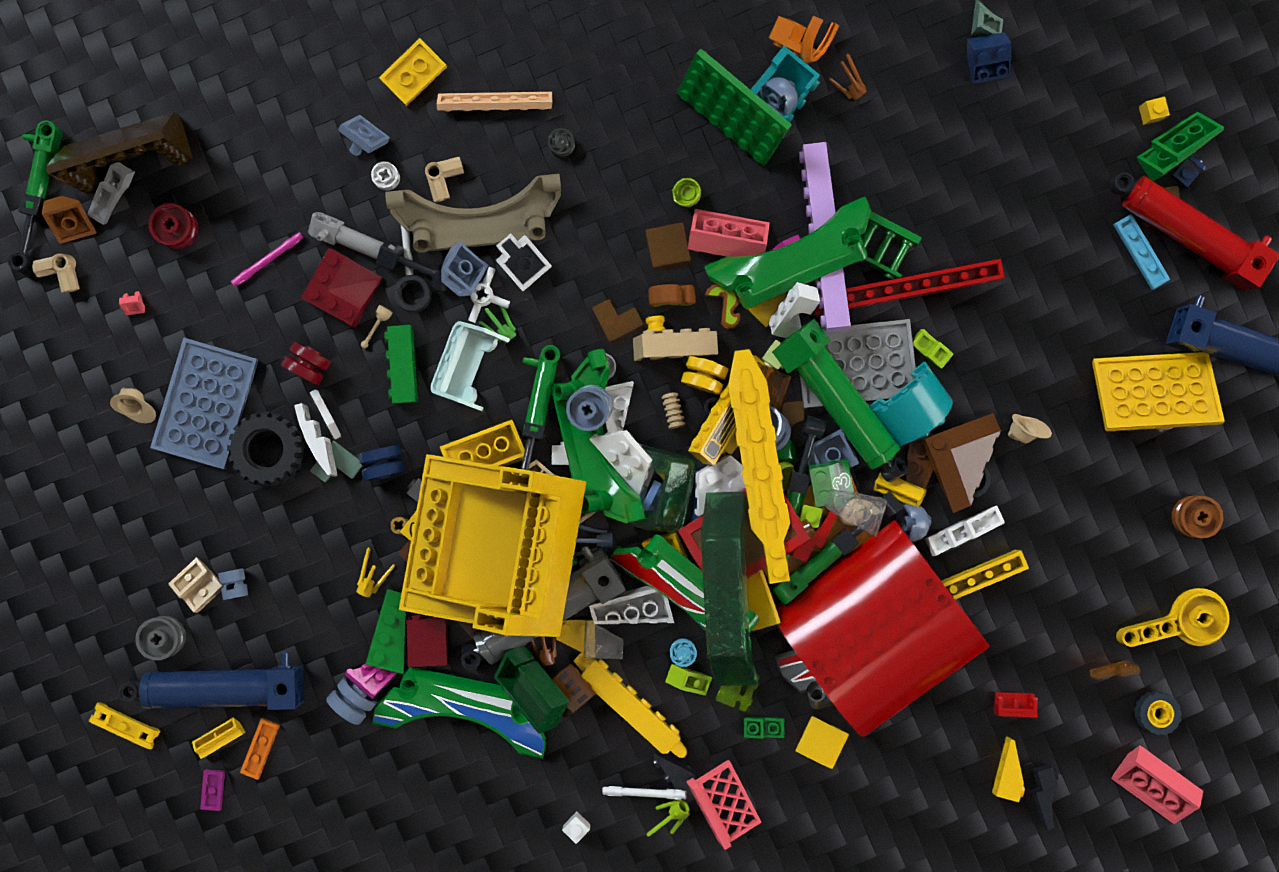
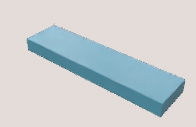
(1141, 251)

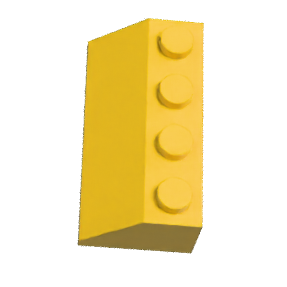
(761, 601)

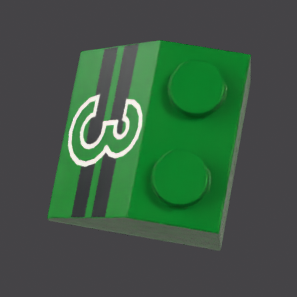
(827, 476)

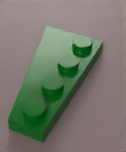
(389, 636)

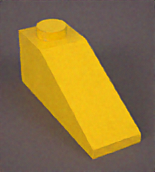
(1009, 778)

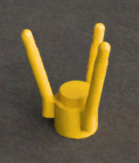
(366, 585)

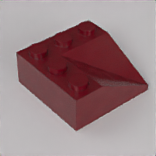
(342, 287)

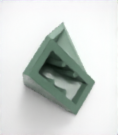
(985, 21)

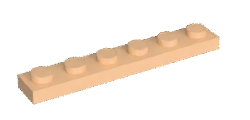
(490, 101)

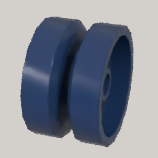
(381, 462)

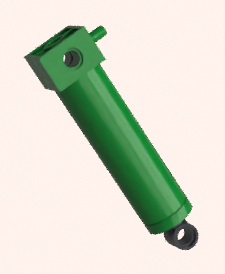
(807, 354)

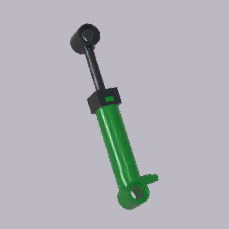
(539, 400)

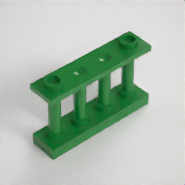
(891, 231)

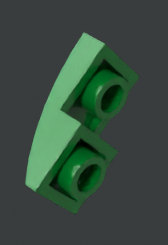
(764, 727)

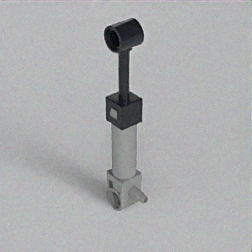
(386, 254)

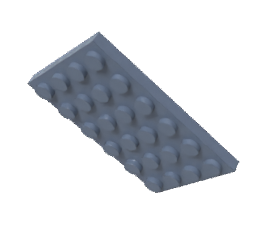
(204, 403)

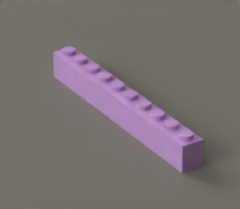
(820, 210)

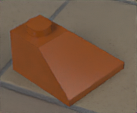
(67, 219)

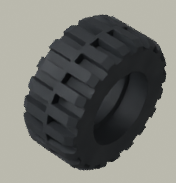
(241, 449)

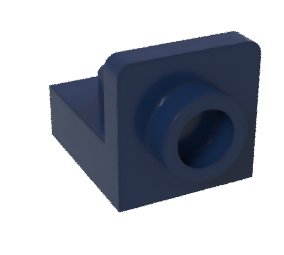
(1188, 171)

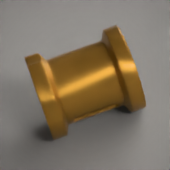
(395, 524)

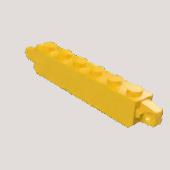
(630, 707)

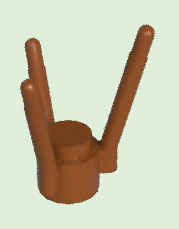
(857, 88)
(546, 655)

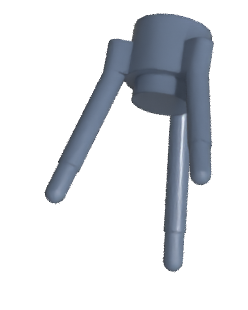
(603, 540)

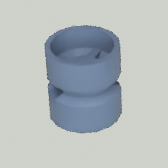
(236, 577)

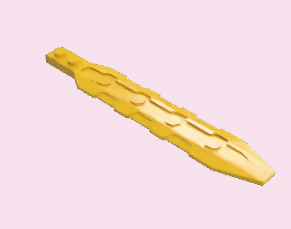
(760, 463)

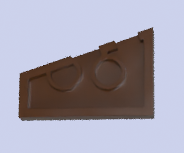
(918, 464)

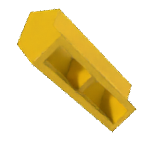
(902, 490)
(218, 737)

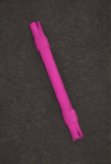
(247, 273)

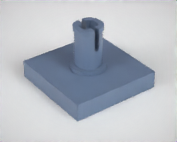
(363, 134)

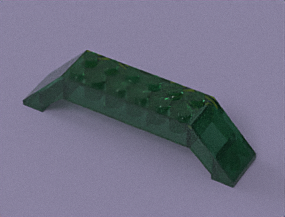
(726, 589)

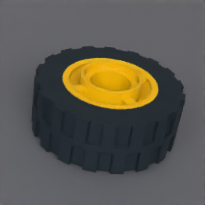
(1169, 715)

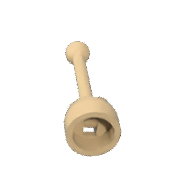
(382, 315)

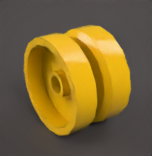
(704, 375)

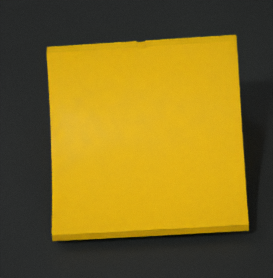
(493, 546)

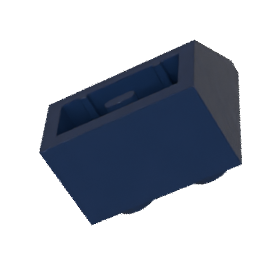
(989, 57)

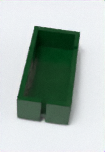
(531, 689)

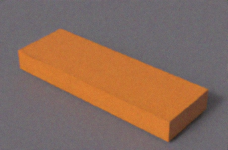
(260, 748)

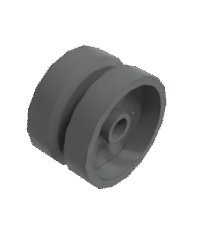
(149, 640)

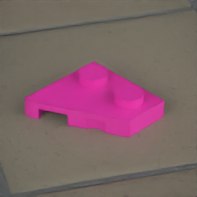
(370, 678)

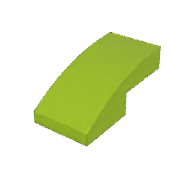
(931, 349)

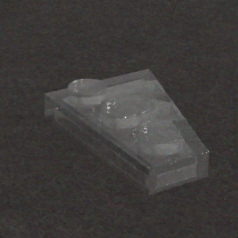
(858, 509)

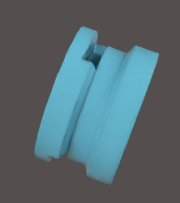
(683, 652)

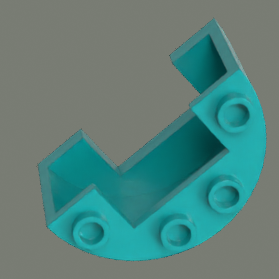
(794, 69)
(915, 407)

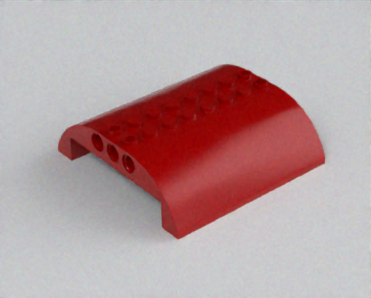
(879, 629)

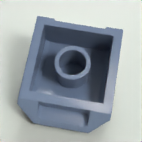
(462, 270)
(833, 448)

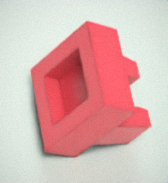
(132, 304)

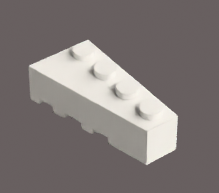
(633, 607)

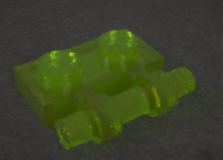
(729, 695)

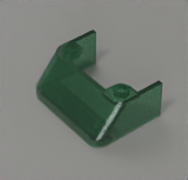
(675, 491)

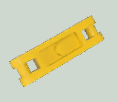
(124, 726)

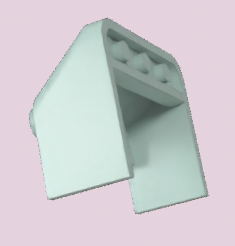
(461, 362)

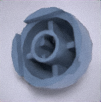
(780, 95)
(913, 521)

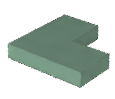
(343, 460)

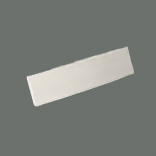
(319, 445)
(964, 530)

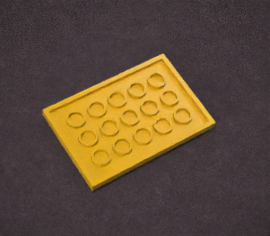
(1157, 391)

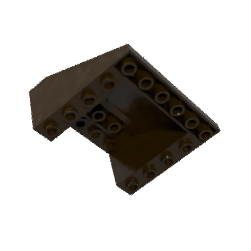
(78, 162)

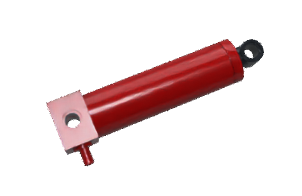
(1243, 262)

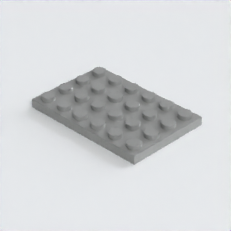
(872, 357)

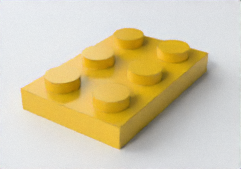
(413, 72)

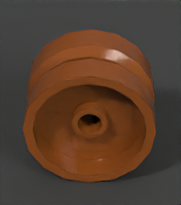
(1208, 513)

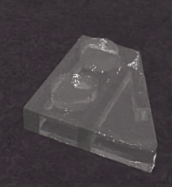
(601, 643)

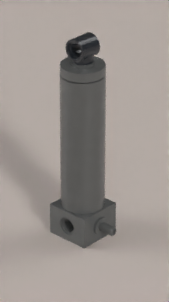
(591, 582)

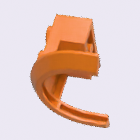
(790, 33)

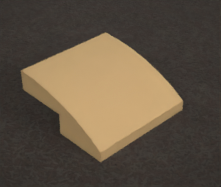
(196, 585)

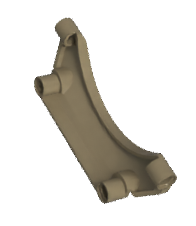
(441, 227)

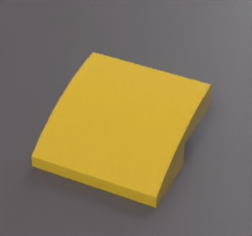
(822, 742)

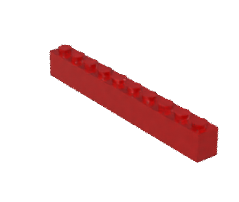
(922, 284)

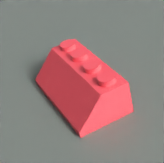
(727, 234)
(1158, 785)

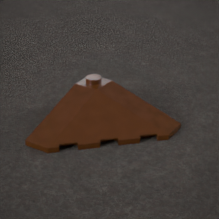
(960, 458)

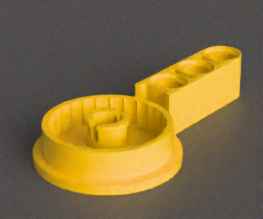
(1183, 621)

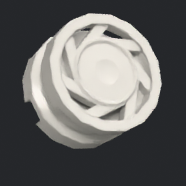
(385, 176)

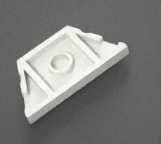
(625, 457)
(721, 477)

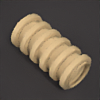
(673, 410)

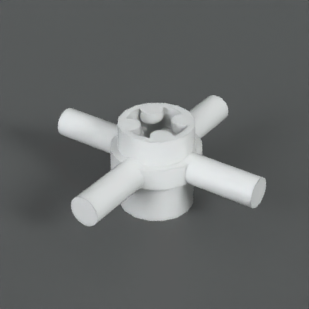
(485, 286)

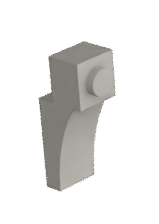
(109, 192)

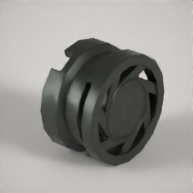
(561, 142)

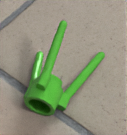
(506, 331)

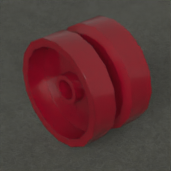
(170, 215)
(306, 363)

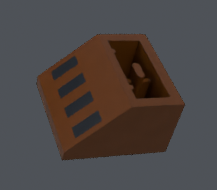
(573, 687)

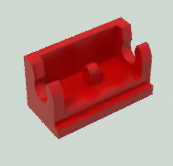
(1015, 704)

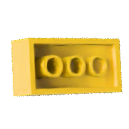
(492, 446)

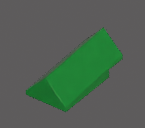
(1178, 144)

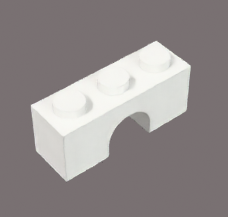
(800, 299)

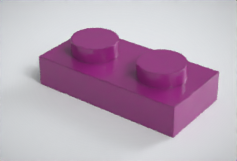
(212, 790)

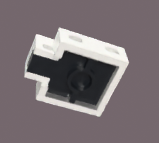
(521, 260)

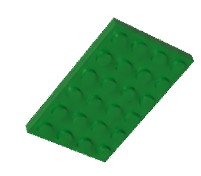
(733, 107)

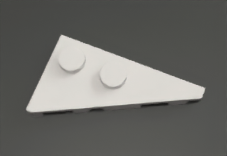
(620, 398)

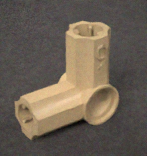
(446, 169)
(53, 265)

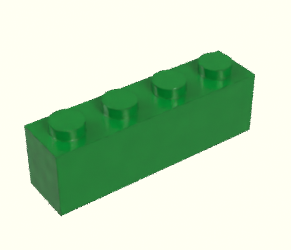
(402, 364)

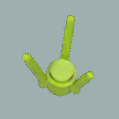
(678, 810)

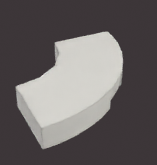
(325, 413)

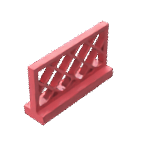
(708, 808)

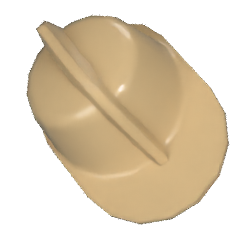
(132, 404)
(1027, 429)

